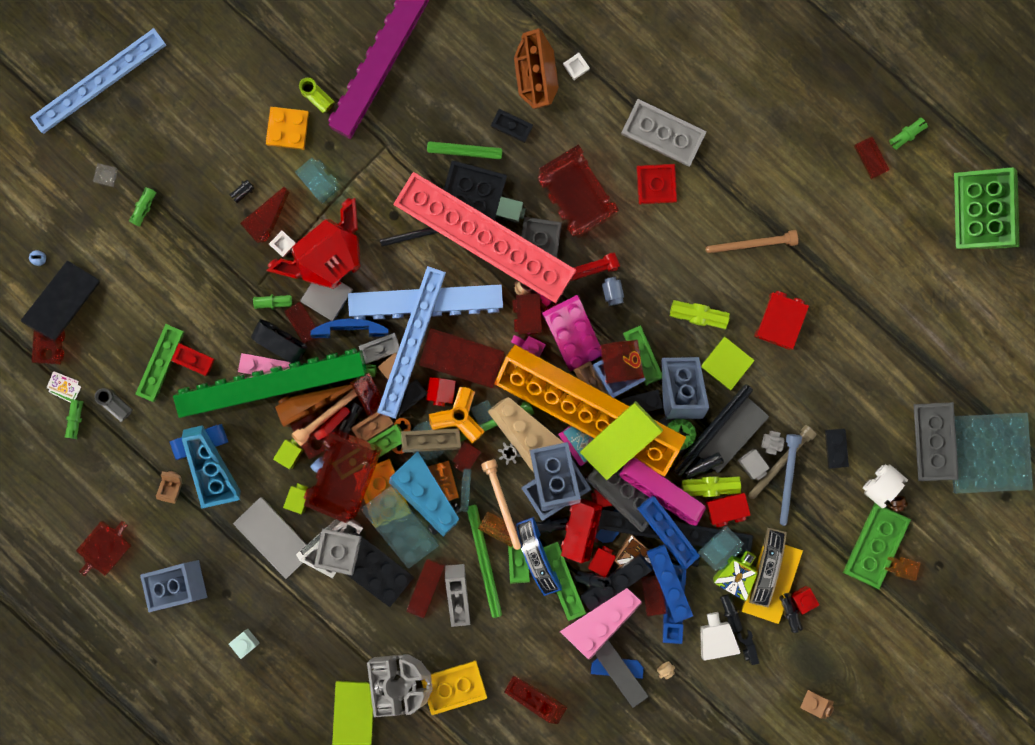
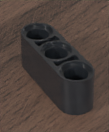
(278, 341)

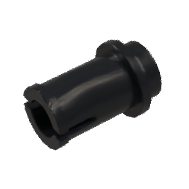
(244, 189)

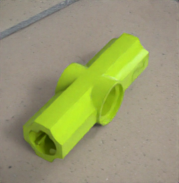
(699, 314)
(711, 486)

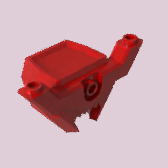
(325, 252)

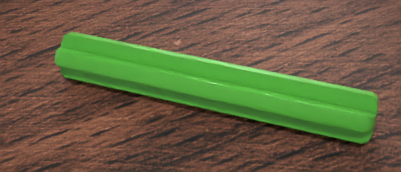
(464, 150)

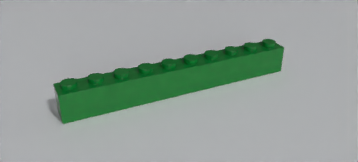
(271, 383)

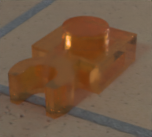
(904, 568)

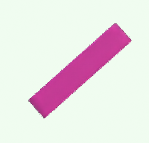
(665, 492)

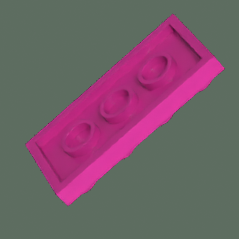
(573, 333)

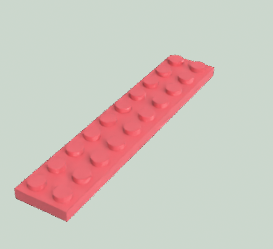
(485, 237)

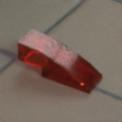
(425, 588)

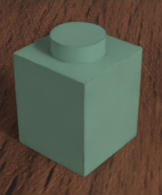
(510, 210)

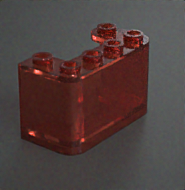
(576, 192)
(344, 476)

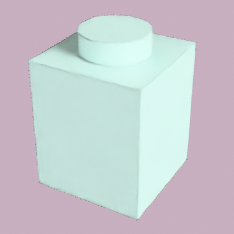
(244, 643)

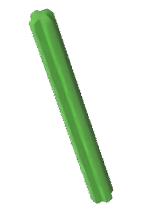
(484, 562)

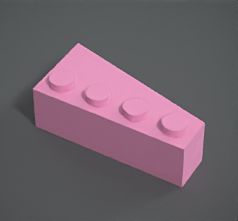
(600, 624)

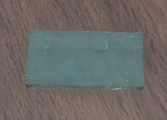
(399, 527)

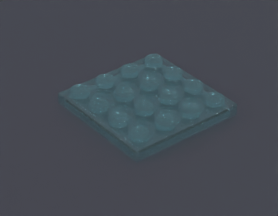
(993, 453)

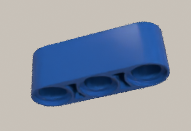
(215, 433)

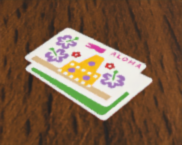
(63, 386)

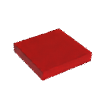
(656, 184)

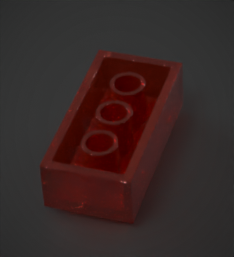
(461, 358)

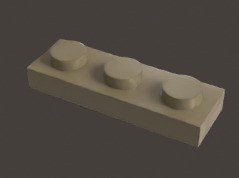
(430, 440)

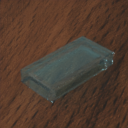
(465, 493)

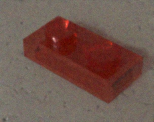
(367, 393)

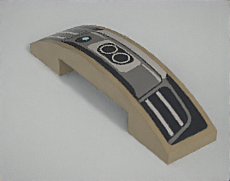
(769, 567)

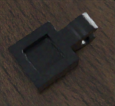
(749, 652)

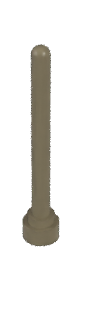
(807, 435)

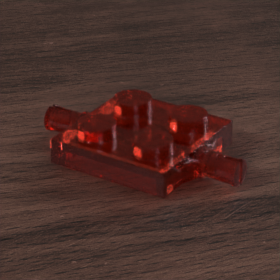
(103, 548)

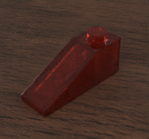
(264, 219)
(535, 700)

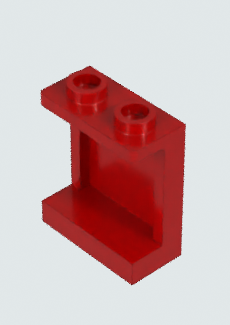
(782, 320)

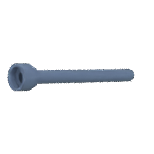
(793, 443)

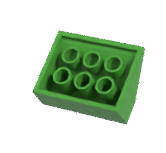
(987, 209)

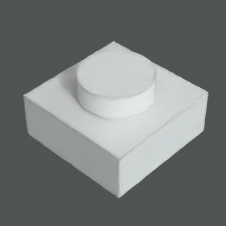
(576, 66)
(282, 244)

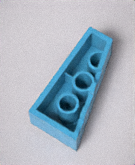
(209, 472)
(424, 494)

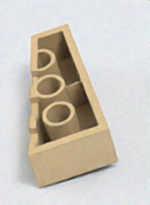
(521, 428)

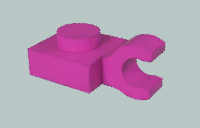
(530, 345)

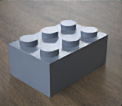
(531, 492)

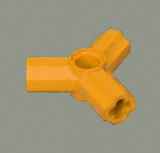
(462, 405)

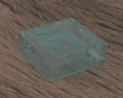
(480, 412)

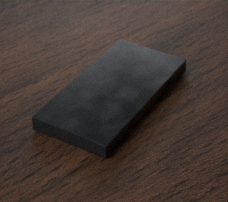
(60, 301)

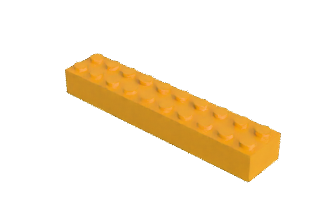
(578, 404)

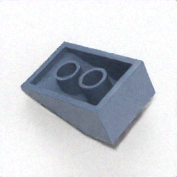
(683, 388)
(555, 476)
(173, 586)

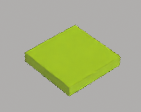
(727, 363)

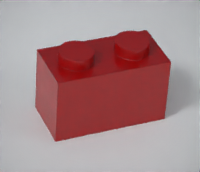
(727, 509)

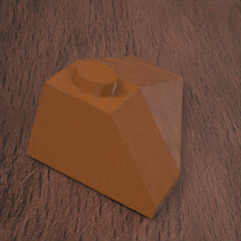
(298, 407)

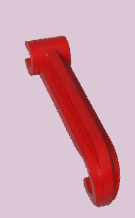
(608, 263)

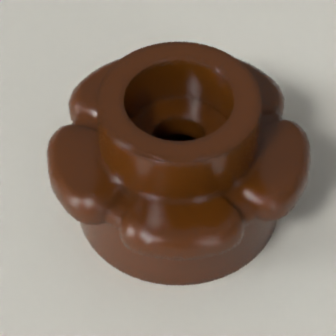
(898, 503)

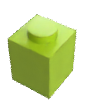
(288, 453)
(295, 499)

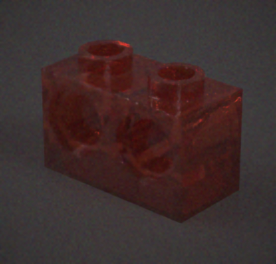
(42, 344)
(308, 447)

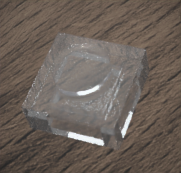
(105, 175)

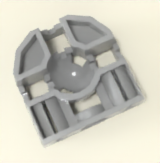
(396, 690)

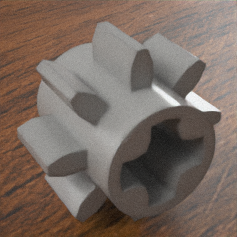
(772, 442)
(505, 455)

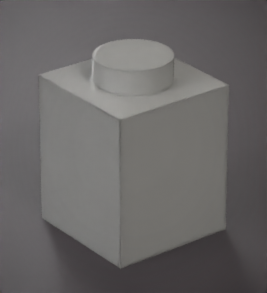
(754, 464)

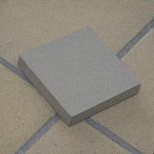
(326, 300)
(337, 551)

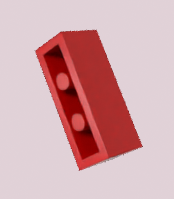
(581, 531)

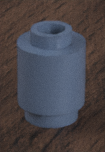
(613, 291)

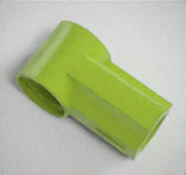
(316, 96)

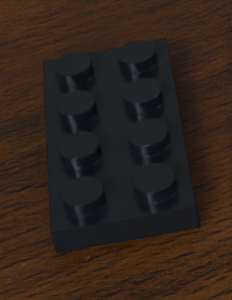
(379, 573)

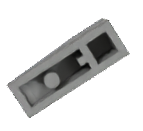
(457, 595)

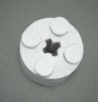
(885, 485)

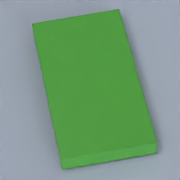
(876, 543)

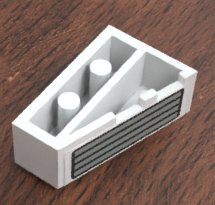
(308, 553)

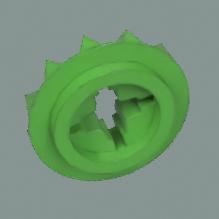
(687, 427)

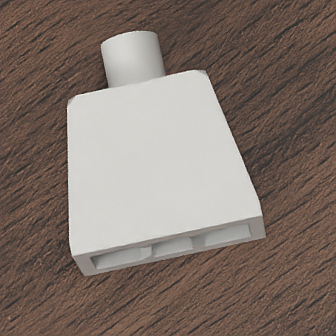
(717, 639)

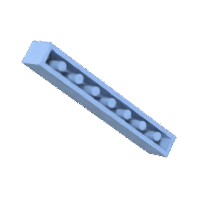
(402, 301)

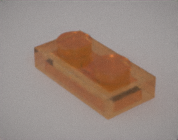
(496, 528)

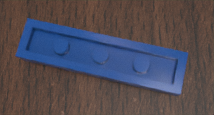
(668, 532)
(669, 583)

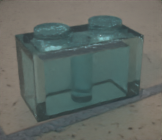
(317, 180)
(721, 548)

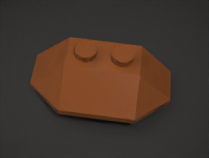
(536, 69)

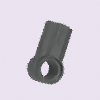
(114, 405)

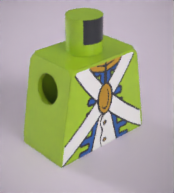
(737, 575)

